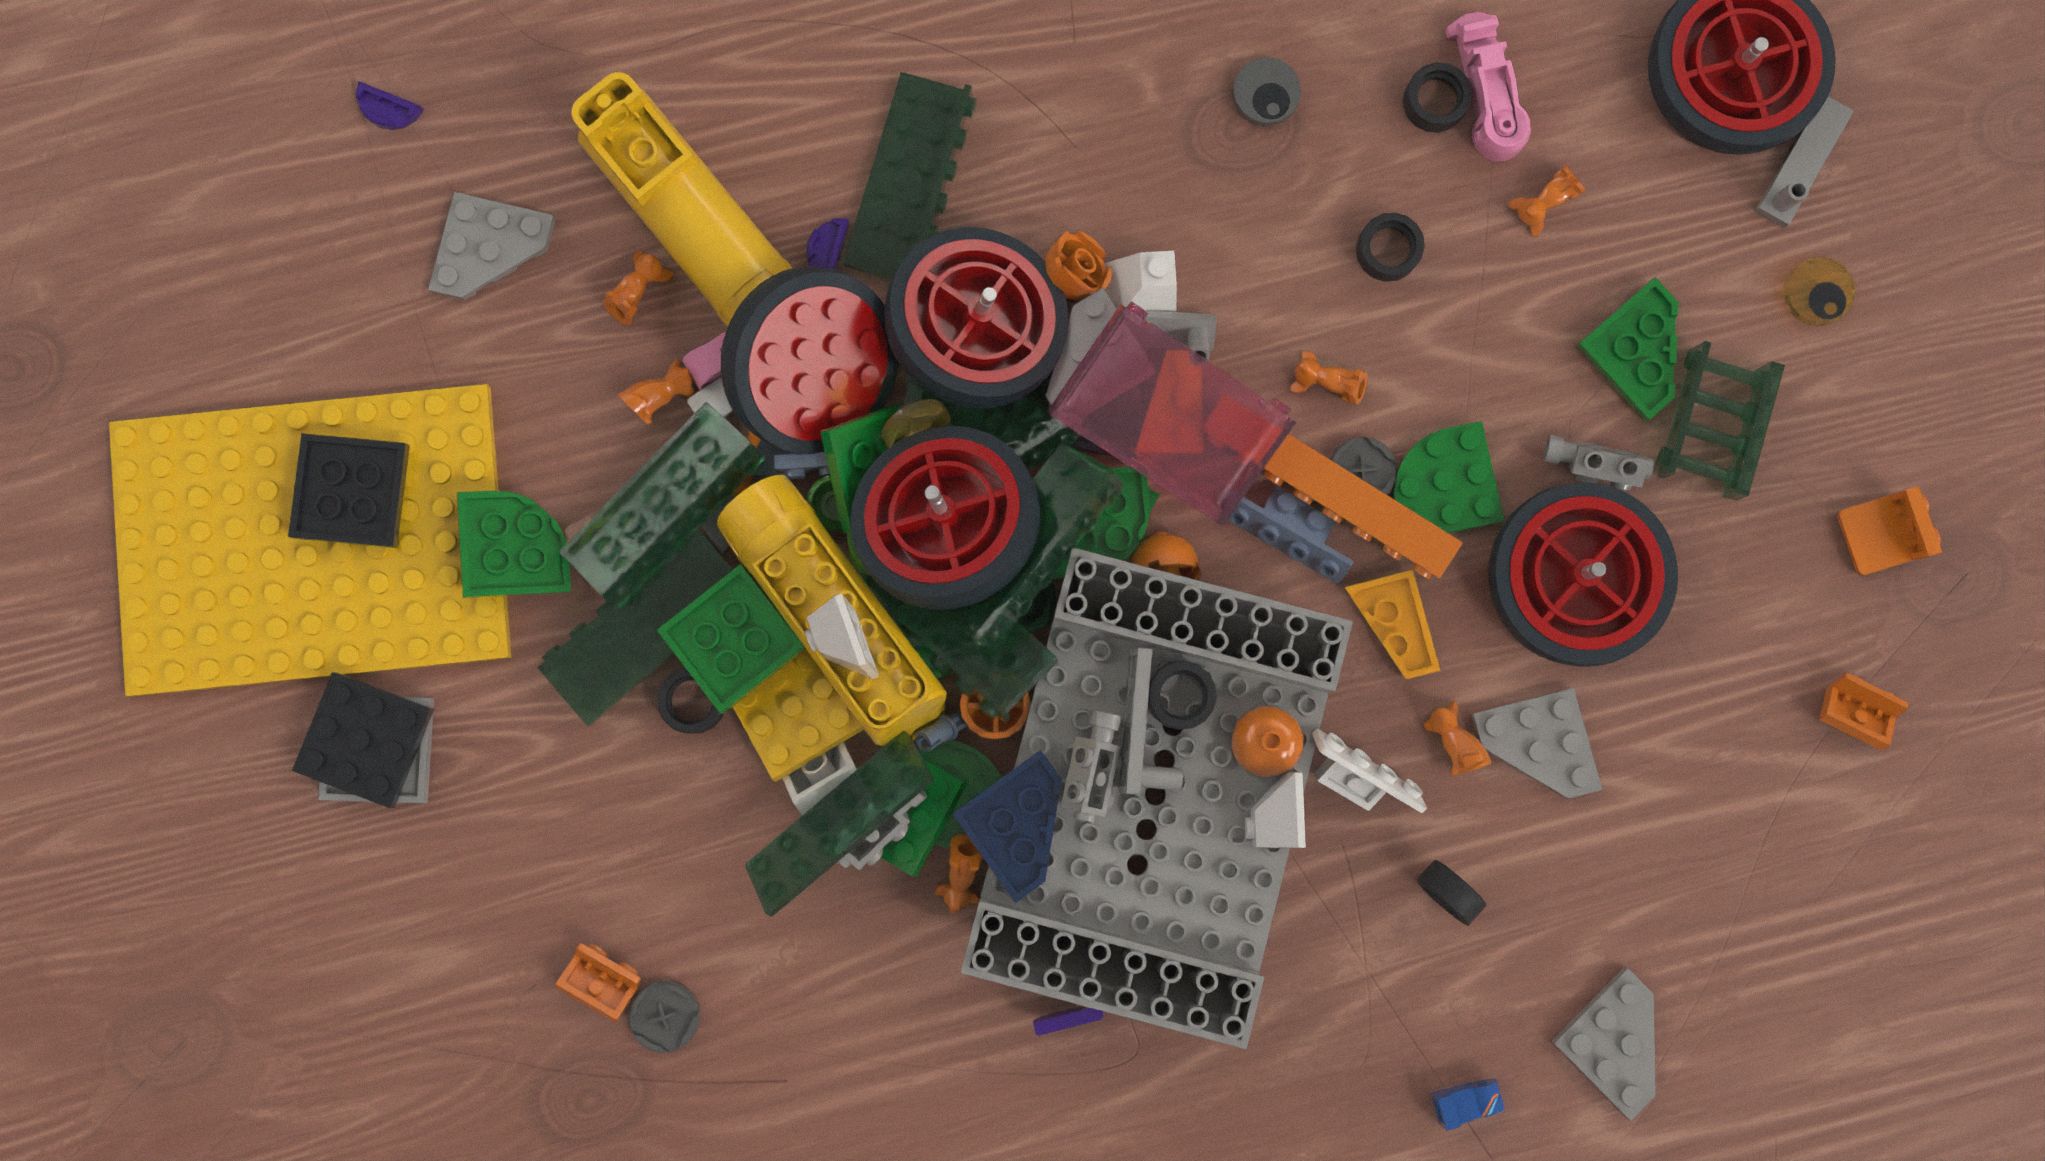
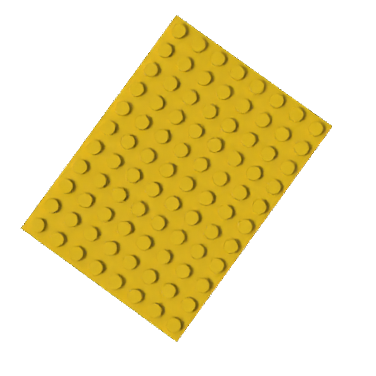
(233, 601)

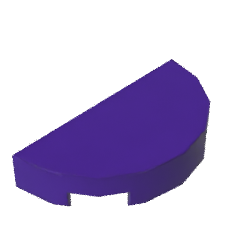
(386, 109)
(827, 243)
(1066, 1019)

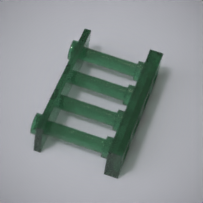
(1753, 413)

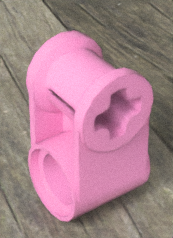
(705, 362)

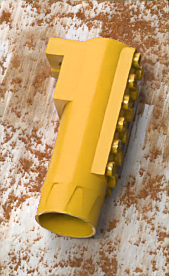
(674, 193)
(804, 568)

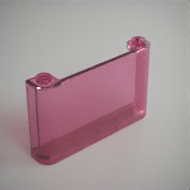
(1171, 414)

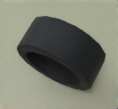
(1449, 75)
(1406, 227)
(1208, 691)
(671, 718)
(1451, 892)

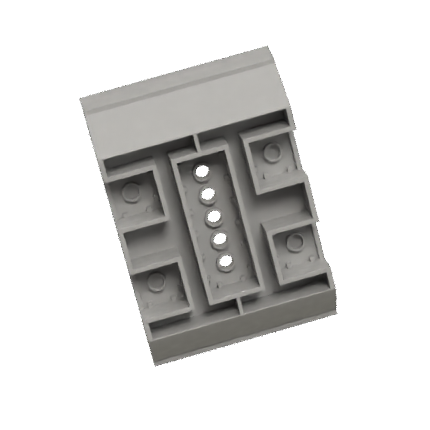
(1194, 926)

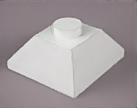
(1145, 280)
(840, 637)
(819, 777)
(1279, 815)

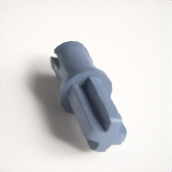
(942, 730)

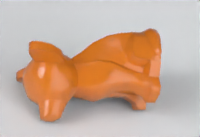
(1557, 191)
(623, 300)
(1347, 383)
(651, 394)
(1462, 746)
(964, 863)

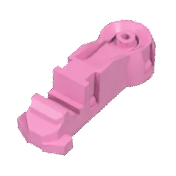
(1501, 122)

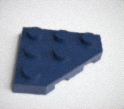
(1015, 824)

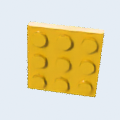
(795, 717)

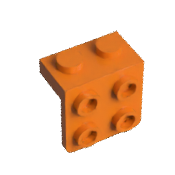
(1889, 531)

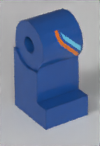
(1467, 1102)

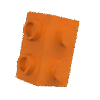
(1862, 710)
(599, 982)

